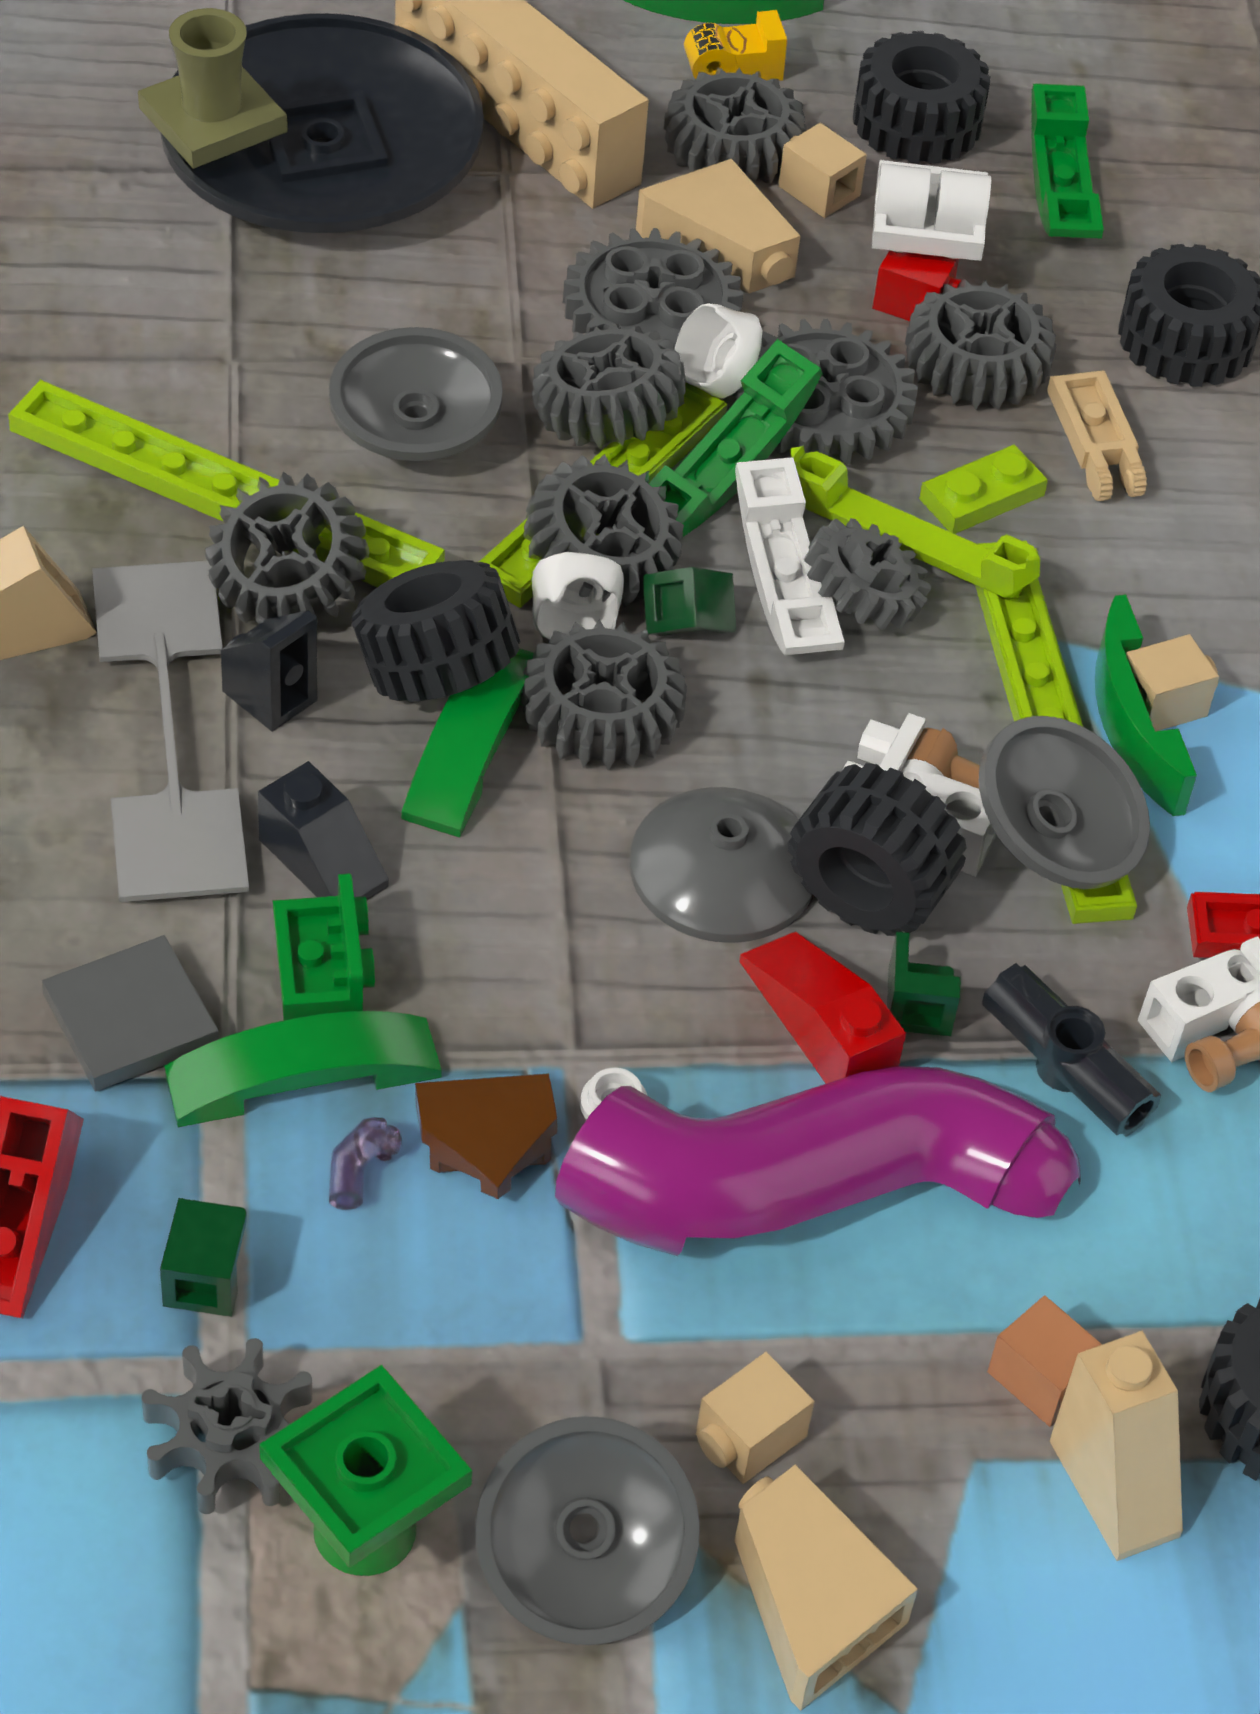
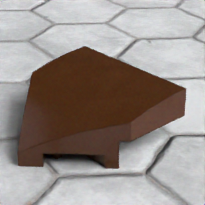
(487, 1126)

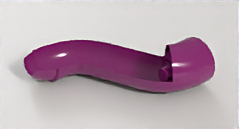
(809, 1154)

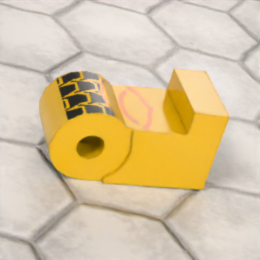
(743, 46)

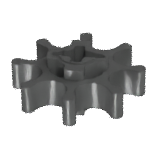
(204, 1421)

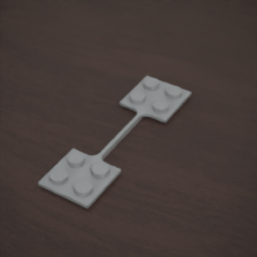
(179, 837)

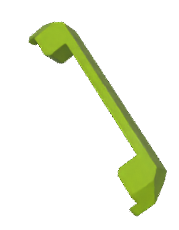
(1000, 570)

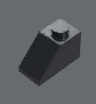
(273, 668)
(317, 834)

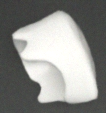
(718, 348)
(557, 588)

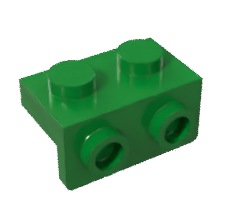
(321, 952)

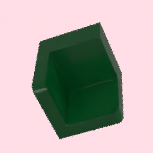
(689, 601)
(919, 994)
(203, 1257)

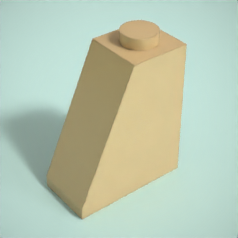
(726, 215)
(36, 599)
(1123, 1444)
(816, 1583)

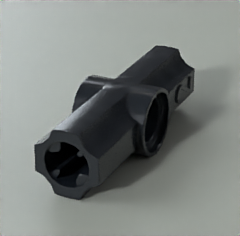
(1071, 1049)

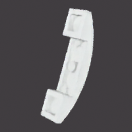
(776, 546)

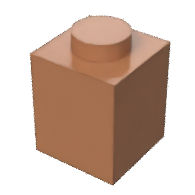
(1038, 1356)

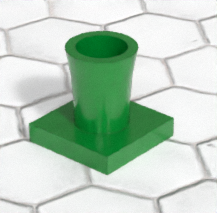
(366, 1472)

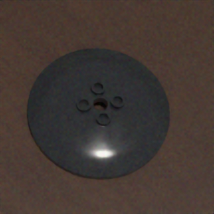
(387, 100)

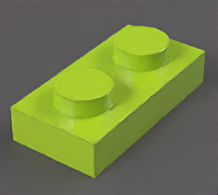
(983, 489)

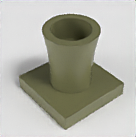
(213, 100)

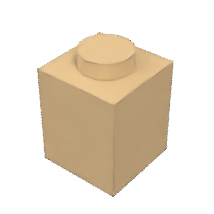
(822, 170)
(1174, 681)
(753, 1418)

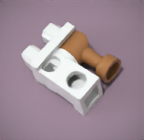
(935, 762)
(1202, 1000)

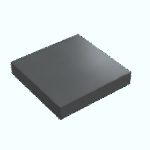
(129, 1012)

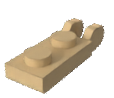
(1098, 432)

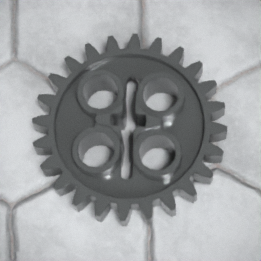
(646, 284)
(860, 397)

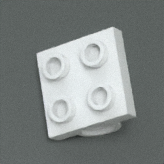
(931, 210)

